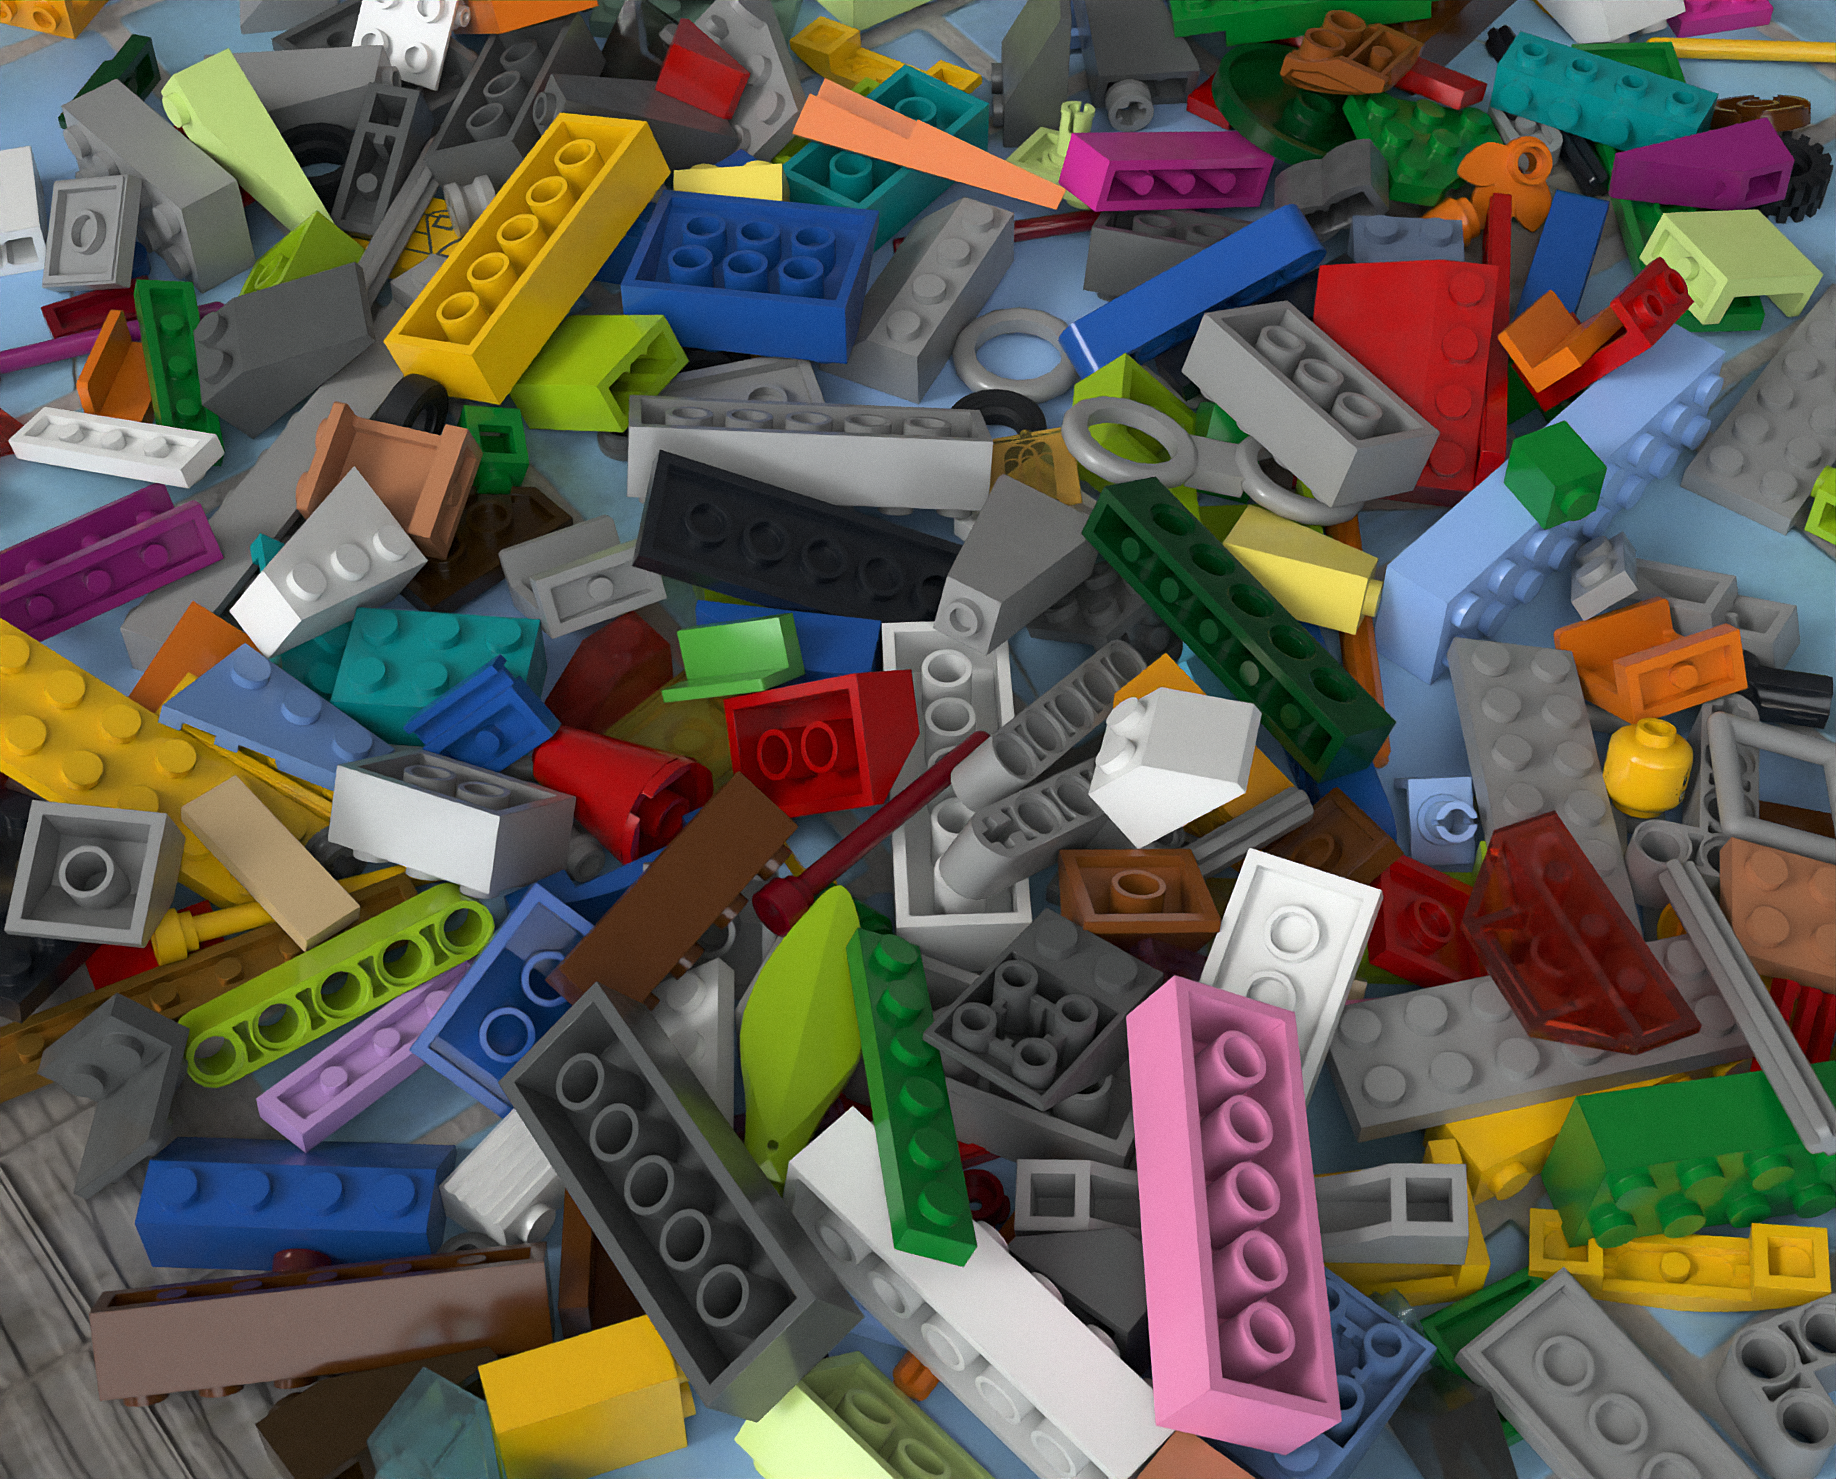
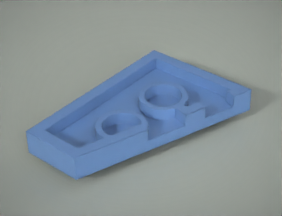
(267, 710)

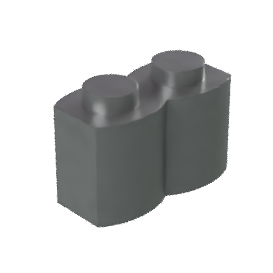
(1334, 188)

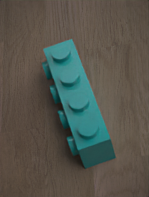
(1597, 95)

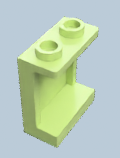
(1732, 257)

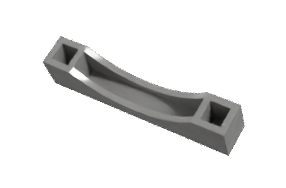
(1364, 1216)

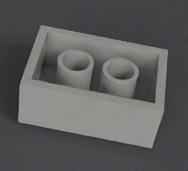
(451, 821)

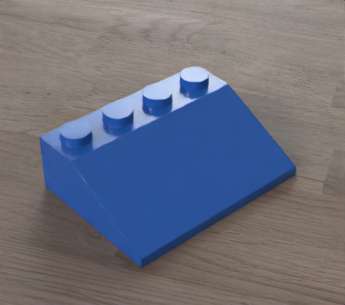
(754, 274)

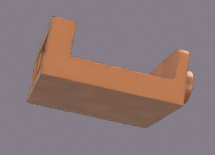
(412, 471)

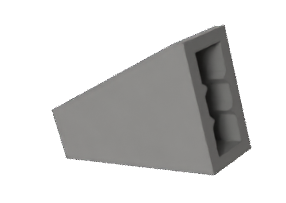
(316, 83)
(1013, 565)

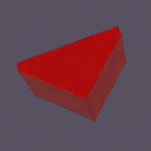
(701, 72)

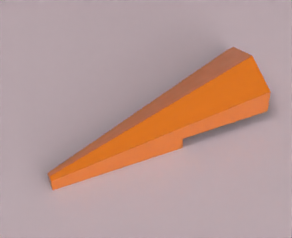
(872, 130)

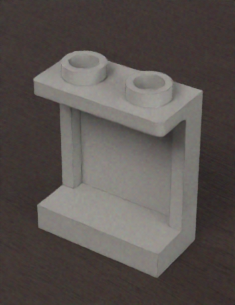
(578, 577)

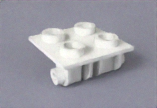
(412, 34)

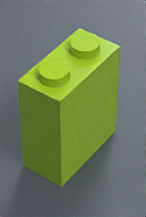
(592, 368)

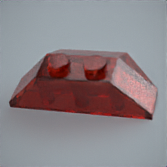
(1567, 947)

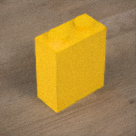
(588, 1403)

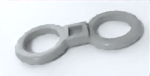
(1029, 322)
(1194, 460)

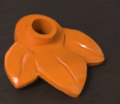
(1495, 170)

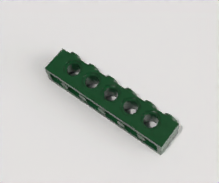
(1238, 629)

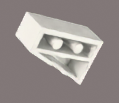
(336, 561)

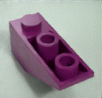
(1709, 170)

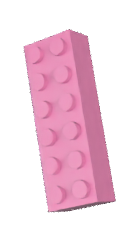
(1229, 1220)

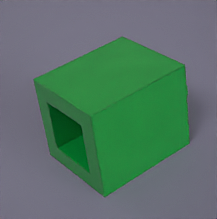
(1555, 475)

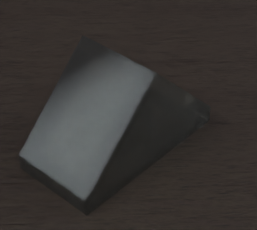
(1452, 1429)

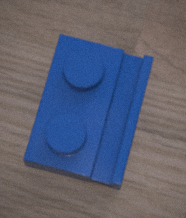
(485, 719)

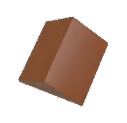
(1138, 896)

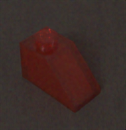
(611, 674)

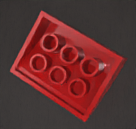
(1428, 340)

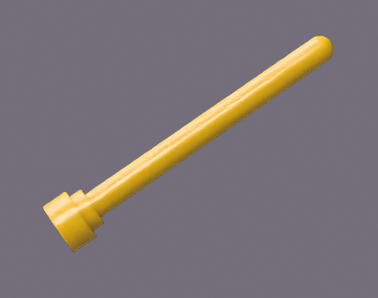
(1752, 49)
(182, 932)

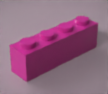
(1165, 170)

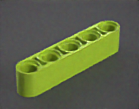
(367, 985)

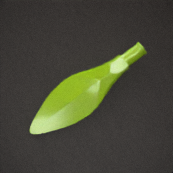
(799, 1035)

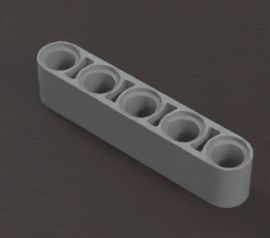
(1046, 728)

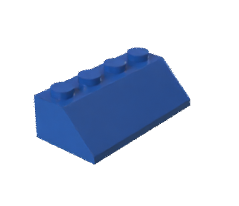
(249, 1198)

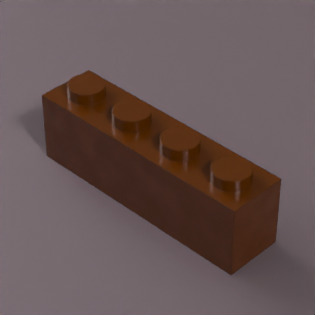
(680, 896)

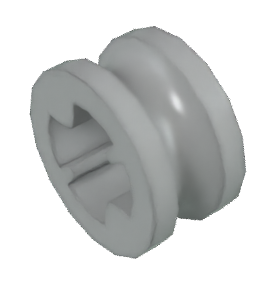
(1138, 114)

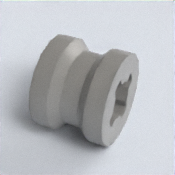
(467, 202)

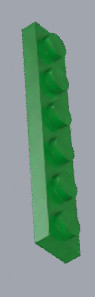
(909, 1101)

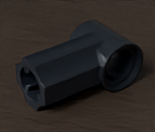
(1787, 694)

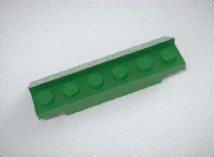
(1280, 19)

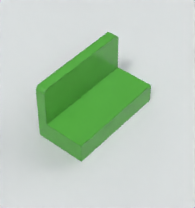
(737, 657)

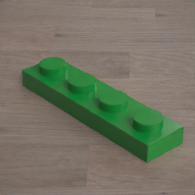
(166, 323)

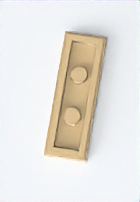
(270, 863)

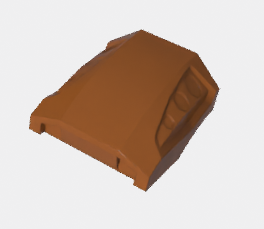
(1350, 57)

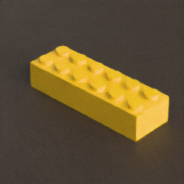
(529, 256)

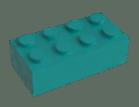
(850, 180)

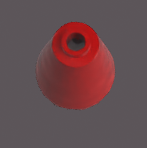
(623, 790)

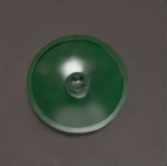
(1275, 115)

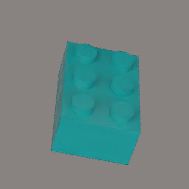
(410, 658)

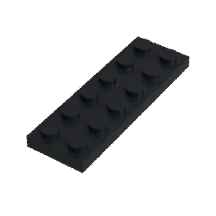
(785, 547)

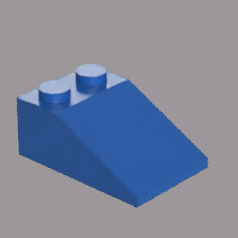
(503, 999)

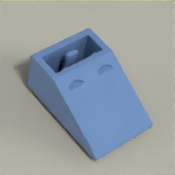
(1374, 1369)

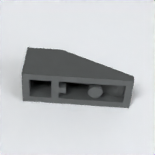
(383, 151)

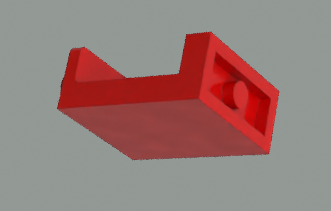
(1645, 309)

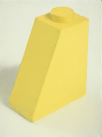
(1307, 571)

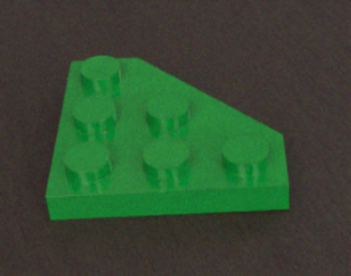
(1419, 142)

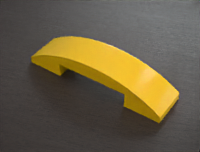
(837, 55)
(1690, 1273)

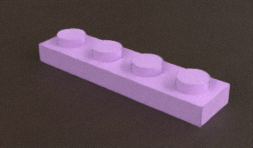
(356, 1066)

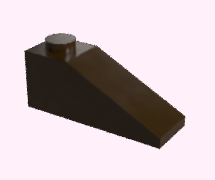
(328, 1424)

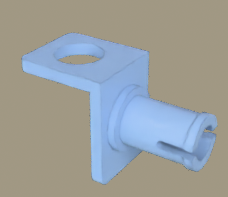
(1440, 819)

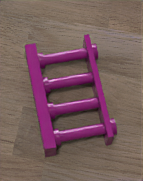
(102, 561)

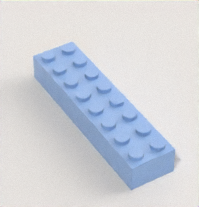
(1494, 553)

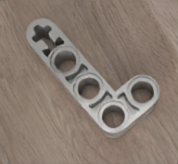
(1029, 829)
(1700, 833)
(1794, 1393)

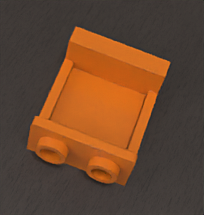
(1644, 669)

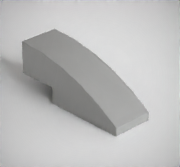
(1710, 599)

